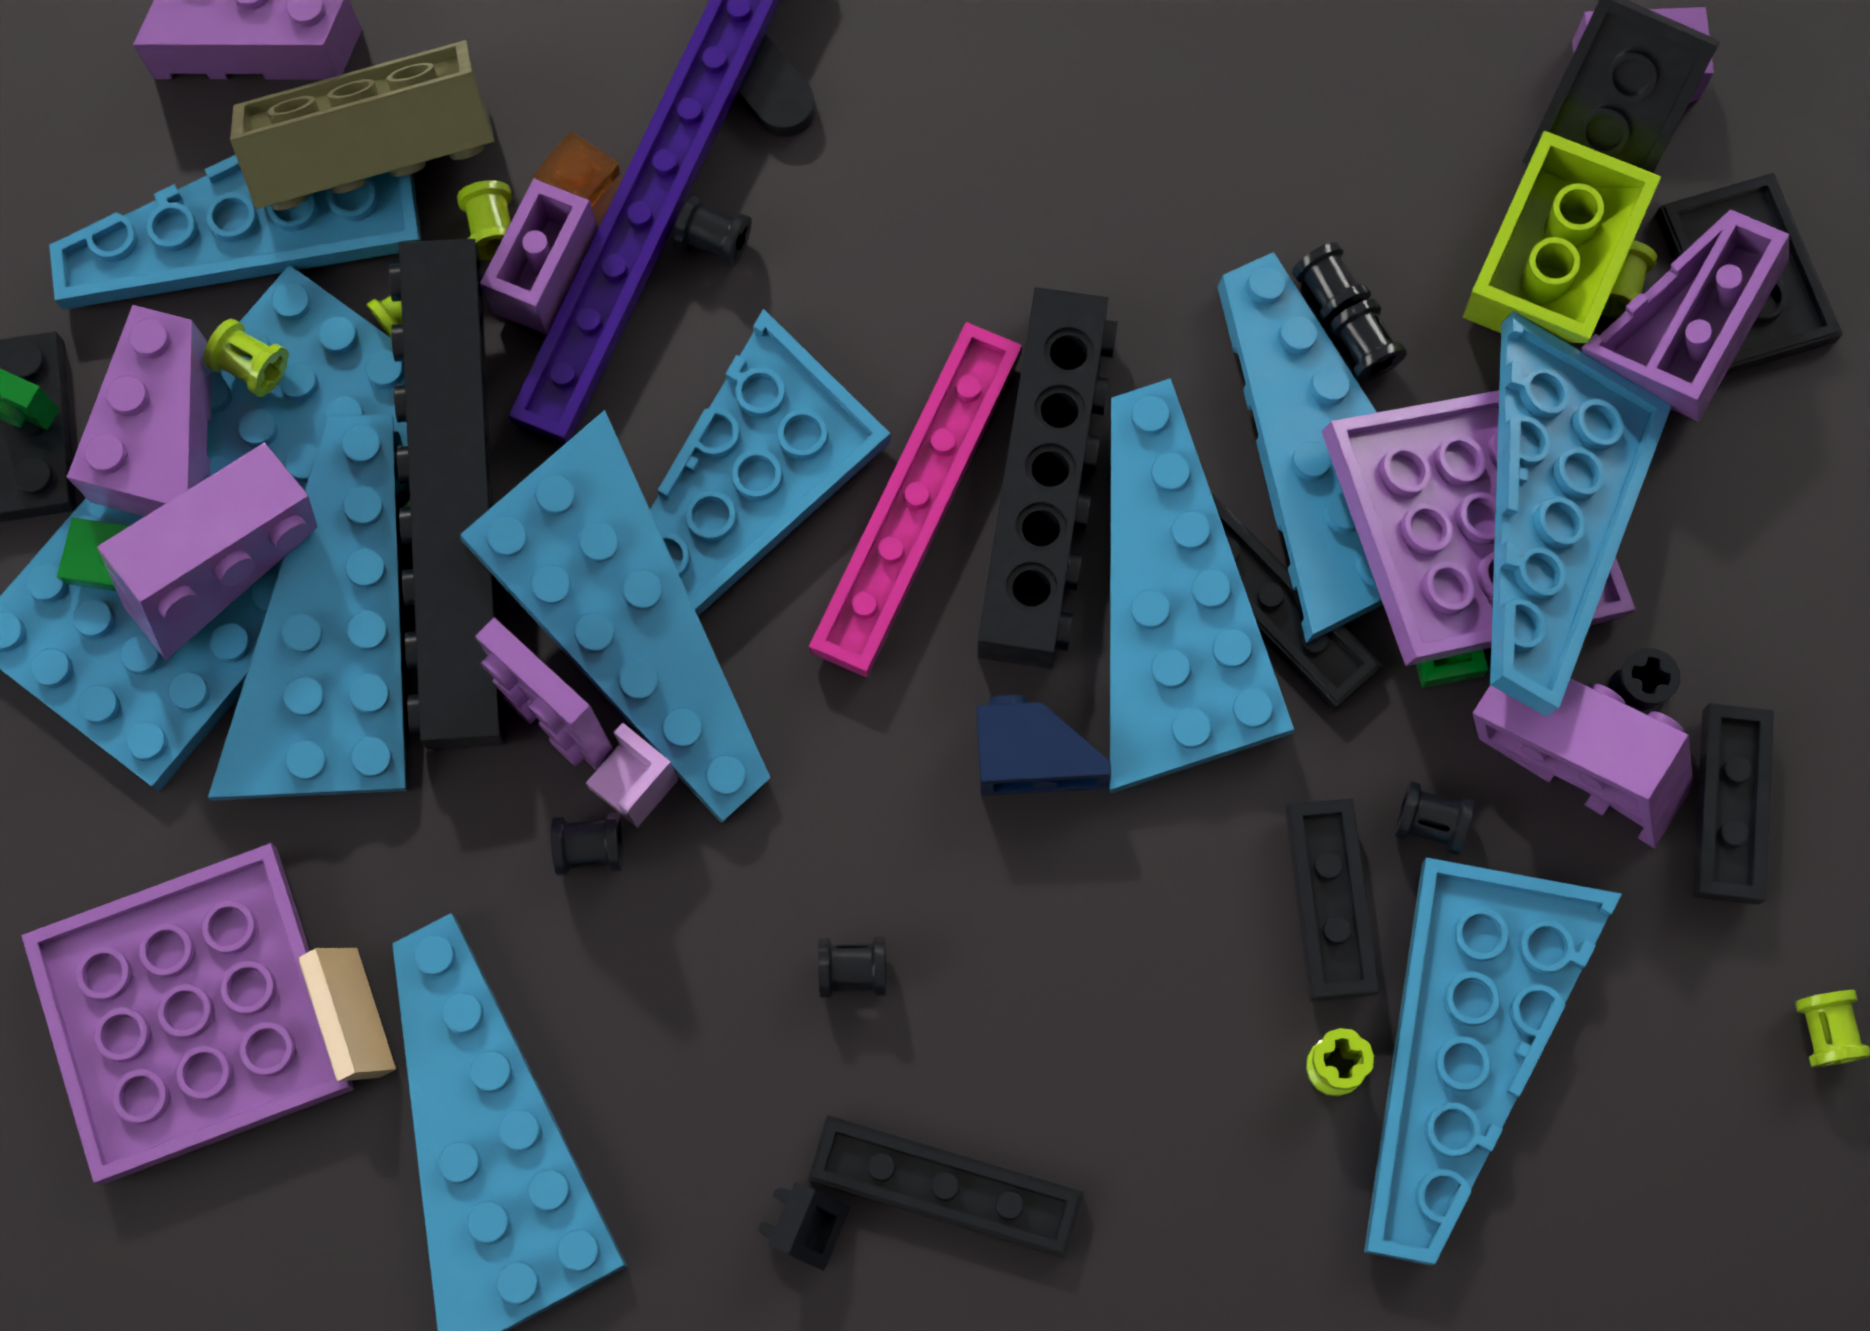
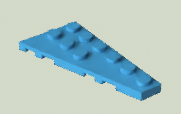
(1476, 1009)

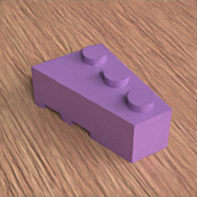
(248, 38)
(1697, 315)
(149, 417)
(207, 547)
(1599, 745)

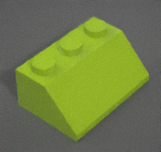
(1562, 240)

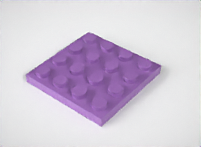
(1426, 520)
(182, 1014)

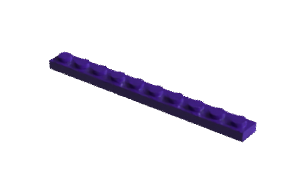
(640, 217)

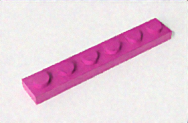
(915, 500)

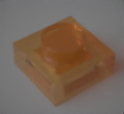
(579, 168)

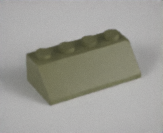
(360, 126)

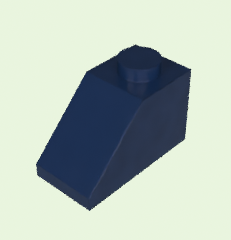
(1033, 751)

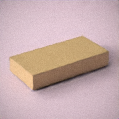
(346, 1013)

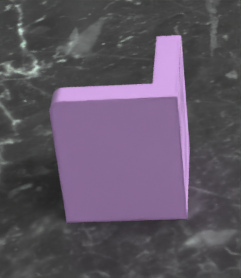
(633, 777)

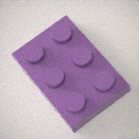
(539, 693)

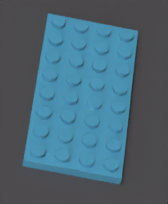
(80, 643)

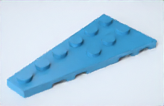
(217, 236)
(1295, 391)
(759, 462)
(1566, 486)
(603, 586)
(1182, 632)
(328, 664)
(497, 1179)

